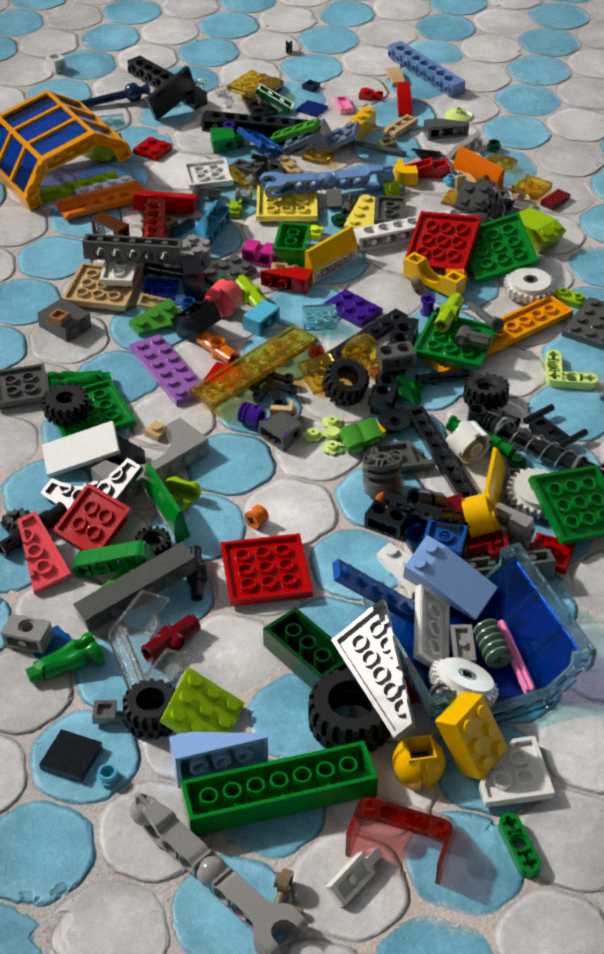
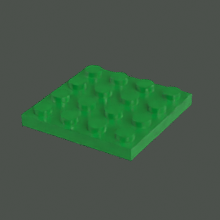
(501, 248)
(441, 346)
(105, 406)
(572, 502)

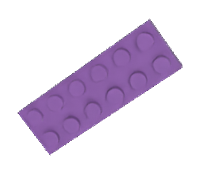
(166, 368)

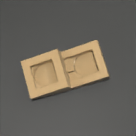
(395, 75)

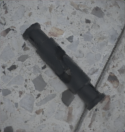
(48, 518)

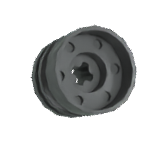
(382, 473)

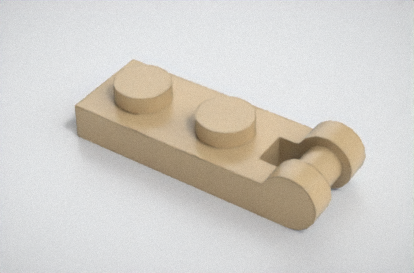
(400, 126)

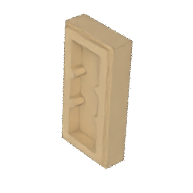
(148, 301)

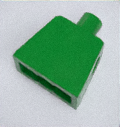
(224, 139)

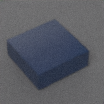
(311, 85)

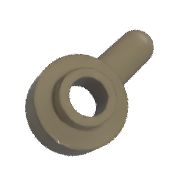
(283, 883)

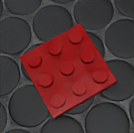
(93, 519)

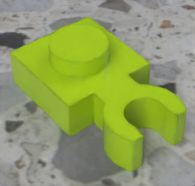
(235, 208)

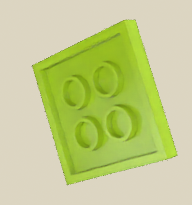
(201, 706)

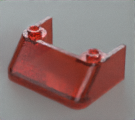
(406, 817)

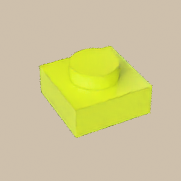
(316, 232)

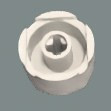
(469, 441)

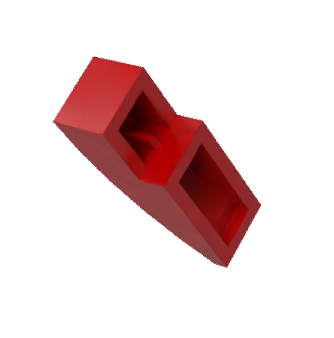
(404, 100)
(430, 169)

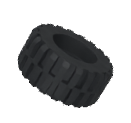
(334, 730)

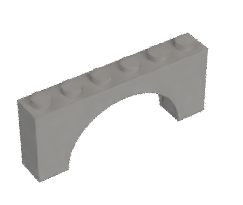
(185, 447)

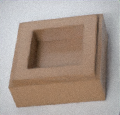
(59, 317)

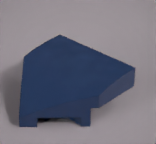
(415, 532)

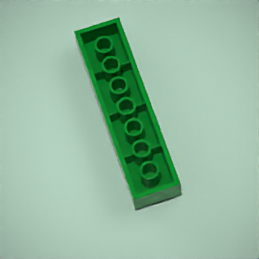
(278, 788)

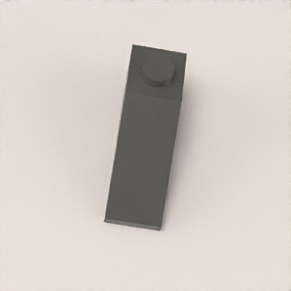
(444, 128)

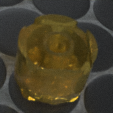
(361, 348)

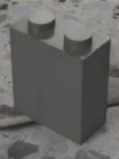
(79, 321)

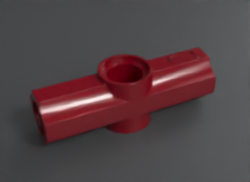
(170, 637)

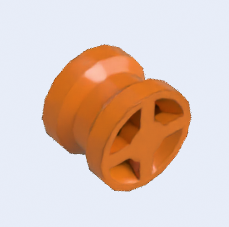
(256, 516)

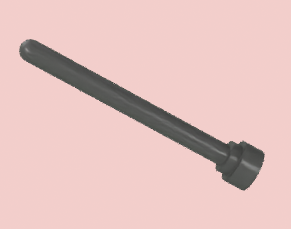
(376, 147)
(495, 323)

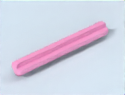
(517, 662)

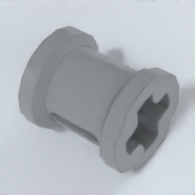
(249, 195)

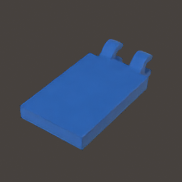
(261, 141)

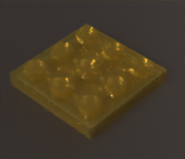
(248, 82)

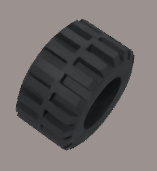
(341, 392)
(144, 696)

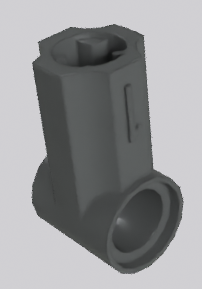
(467, 337)

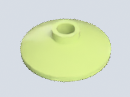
(458, 114)

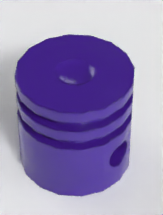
(251, 414)

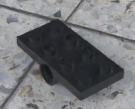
(426, 503)

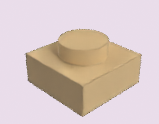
(155, 431)

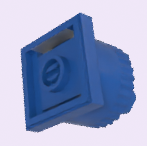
(449, 534)

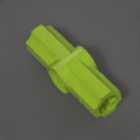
(251, 292)
(449, 312)

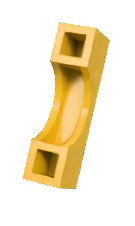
(418, 266)

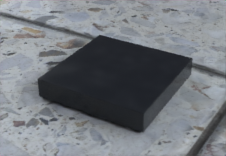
(71, 755)

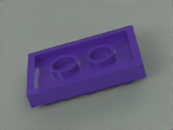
(355, 308)

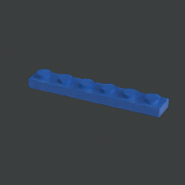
(373, 590)

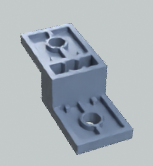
(324, 138)

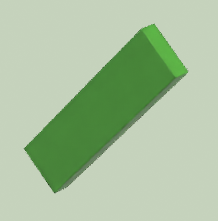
(295, 130)

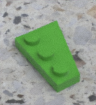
(154, 318)

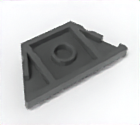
(412, 457)

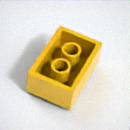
(472, 735)

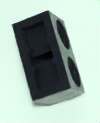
(387, 519)

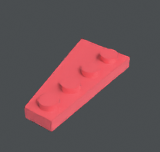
(42, 555)

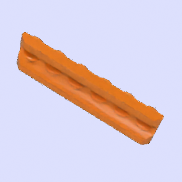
(98, 200)

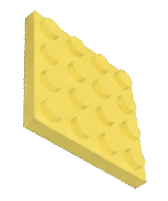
(291, 207)

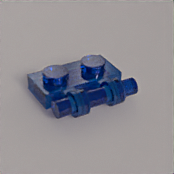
(167, 287)

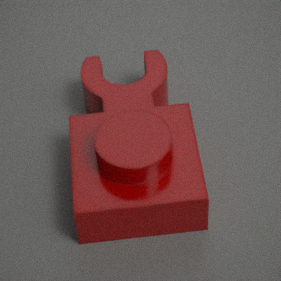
(369, 94)

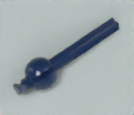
(132, 92)

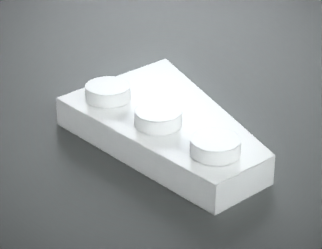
(393, 561)

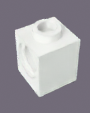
(56, 62)

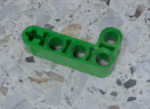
(112, 558)

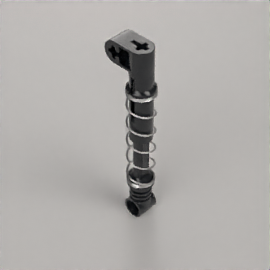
(542, 448)

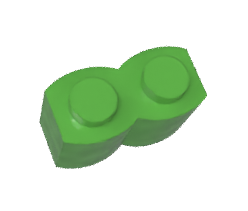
(361, 435)

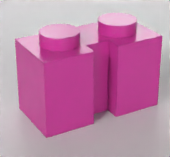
(259, 254)

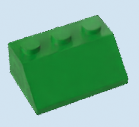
(292, 242)

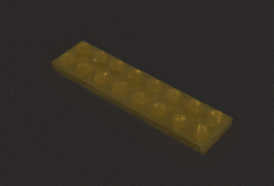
(253, 366)

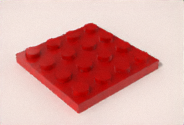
(445, 239)
(266, 569)

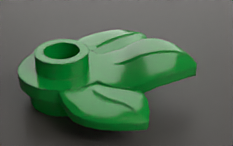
(410, 389)

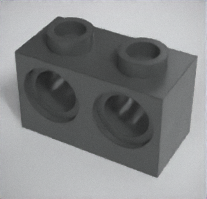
(395, 356)

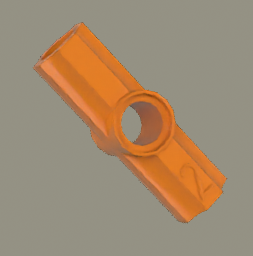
(217, 347)

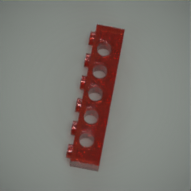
(154, 218)

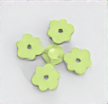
(331, 432)

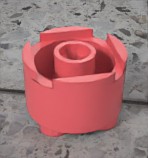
(226, 296)

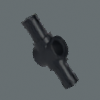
(198, 577)

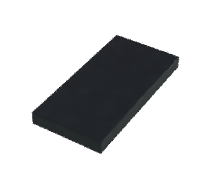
(171, 93)

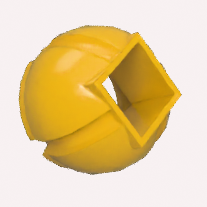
(422, 770)

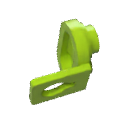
(183, 490)

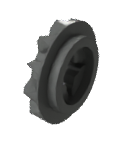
(8, 519)

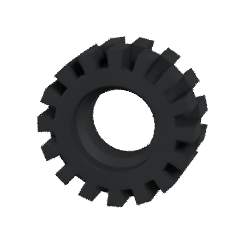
(155, 536)

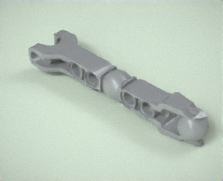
(230, 888)

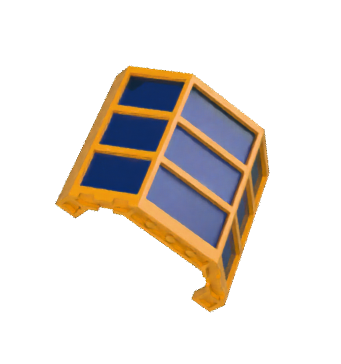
(46, 135)

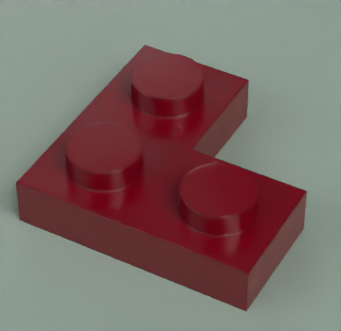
(491, 542)

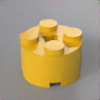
(480, 514)

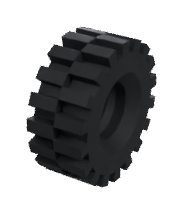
(486, 391)
(66, 404)

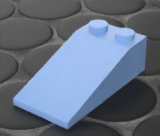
(449, 577)
(214, 752)

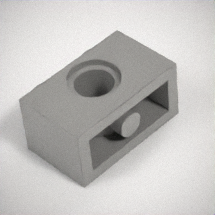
(27, 633)

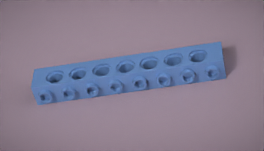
(426, 69)

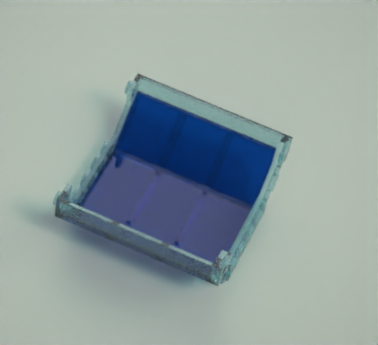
(541, 627)

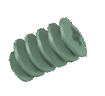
(492, 644)

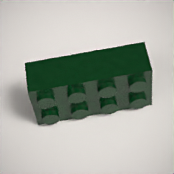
(302, 646)

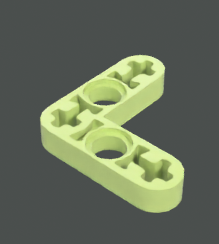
(584, 381)

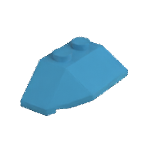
(213, 222)

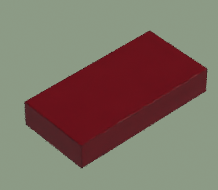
(555, 199)

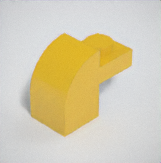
(405, 174)

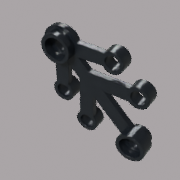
(273, 387)

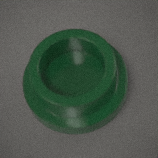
(493, 145)
(338, 220)
(516, 461)

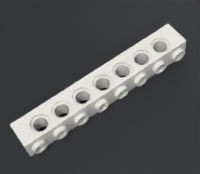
(391, 232)

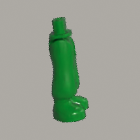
(78, 378)
(67, 659)

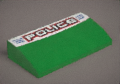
(164, 505)

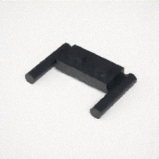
(272, 165)
(551, 433)

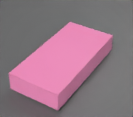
(343, 104)

